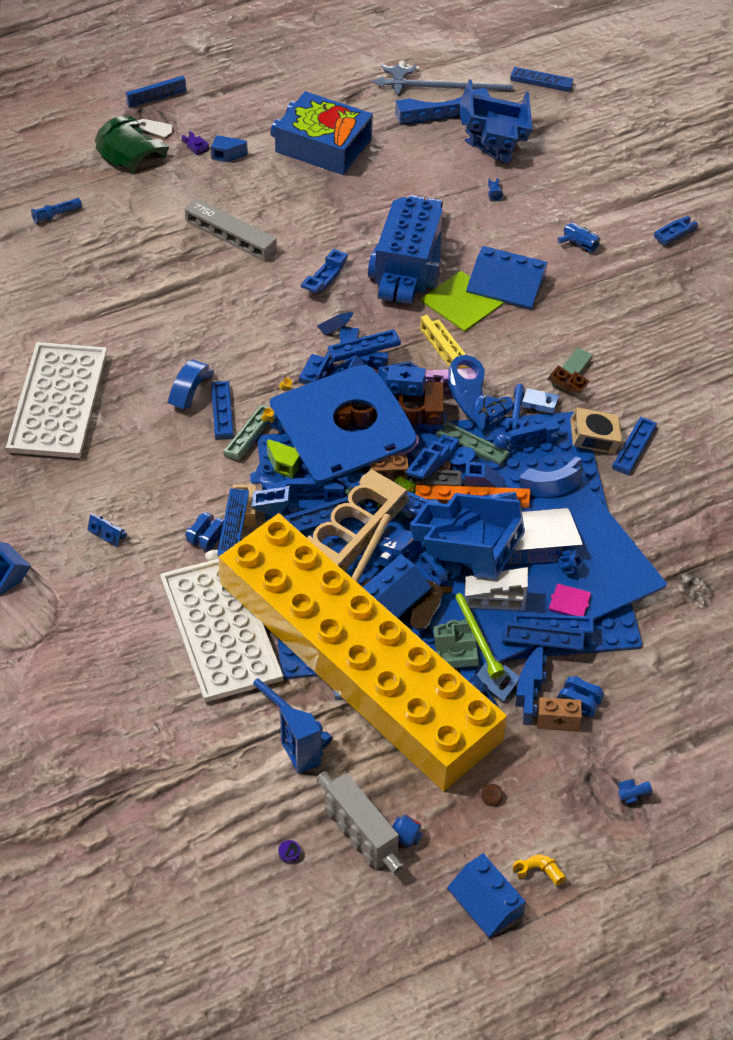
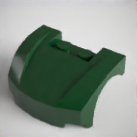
(125, 143)

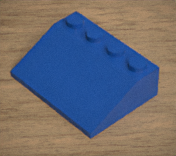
(507, 277)

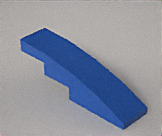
(433, 457)

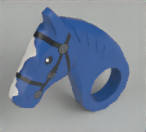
(469, 394)

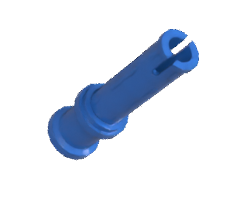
(48, 211)

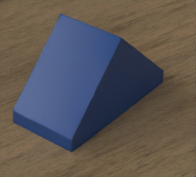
(271, 500)

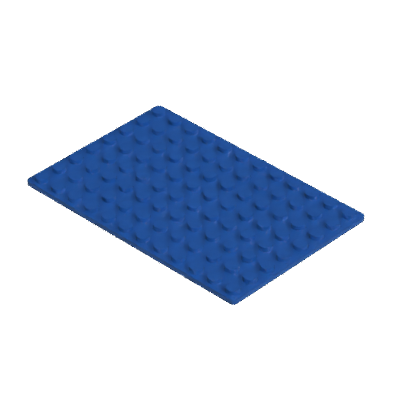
(611, 571)

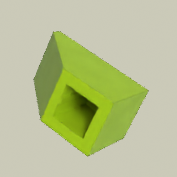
(283, 458)

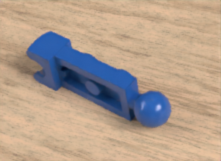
(476, 140)
(529, 435)

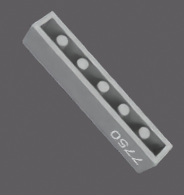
(231, 230)

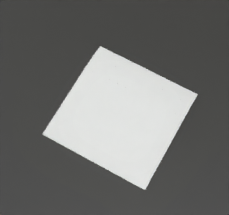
(548, 529)

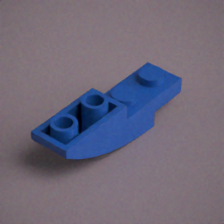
(530, 683)

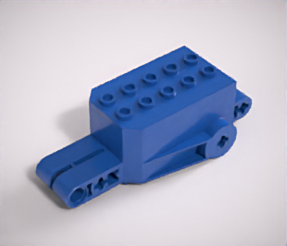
(408, 249)

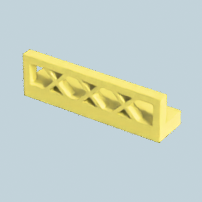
(439, 342)

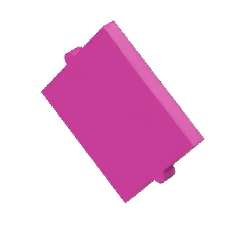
(569, 601)

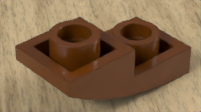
(571, 382)

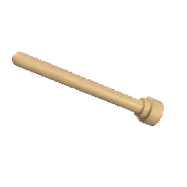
(371, 547)

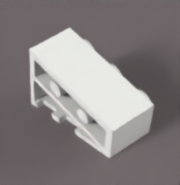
(501, 594)

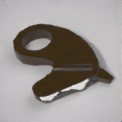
(427, 606)

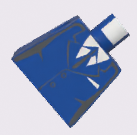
(397, 542)

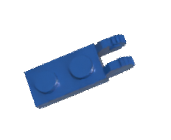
(675, 230)

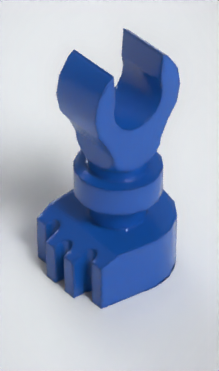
(495, 192)

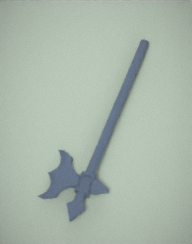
(399, 82)

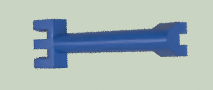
(519, 392)

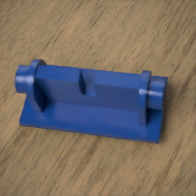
(105, 530)

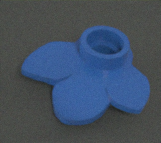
(265, 475)

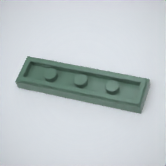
(246, 435)
(481, 447)

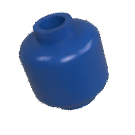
(408, 830)

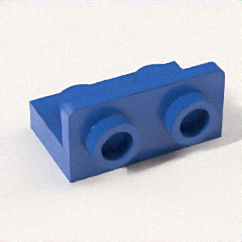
(316, 368)

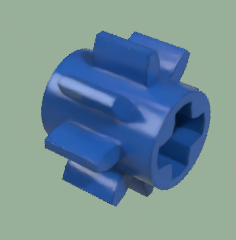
(570, 562)

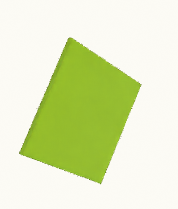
(457, 305)

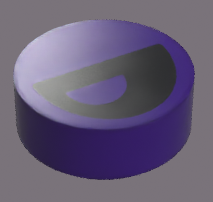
(289, 851)

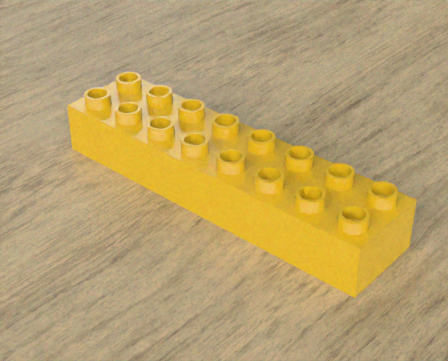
(362, 651)

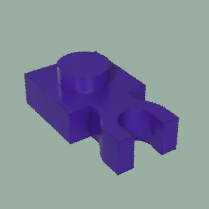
(195, 144)

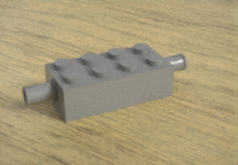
(361, 822)

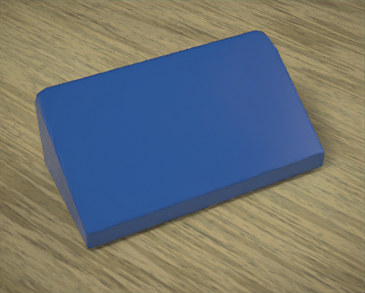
(335, 323)

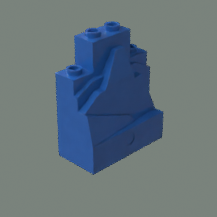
(496, 119)
(471, 531)

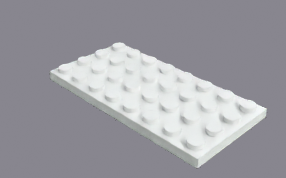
(57, 400)
(219, 634)

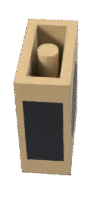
(596, 430)

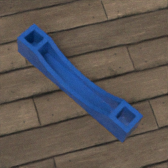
(416, 111)

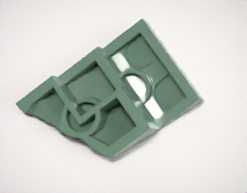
(456, 643)

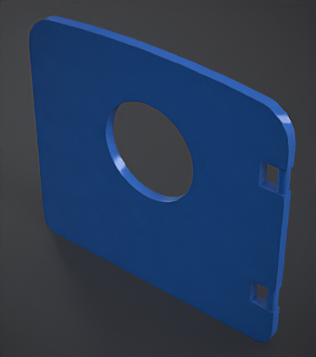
(322, 446)

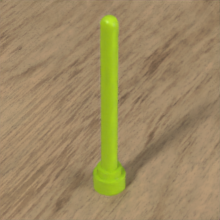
(495, 668)

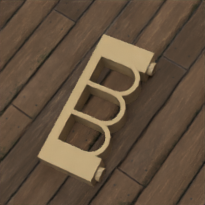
(373, 487)

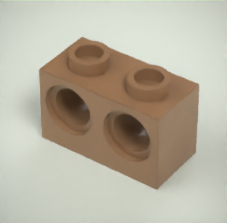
(392, 467)

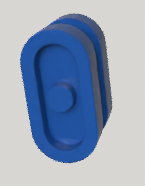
(205, 531)
(439, 569)
(589, 694)

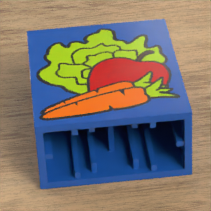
(322, 132)

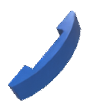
(327, 273)
(308, 487)

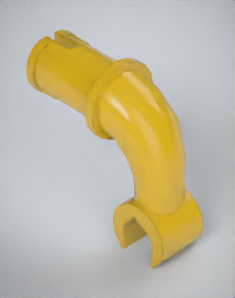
(540, 861)

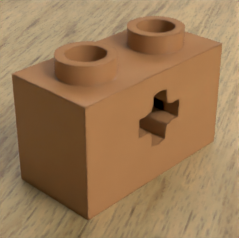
(559, 714)

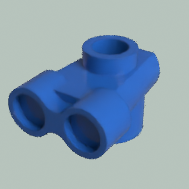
(630, 791)

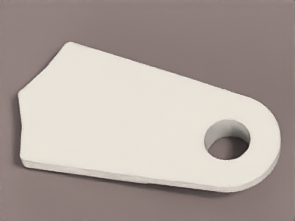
(156, 128)

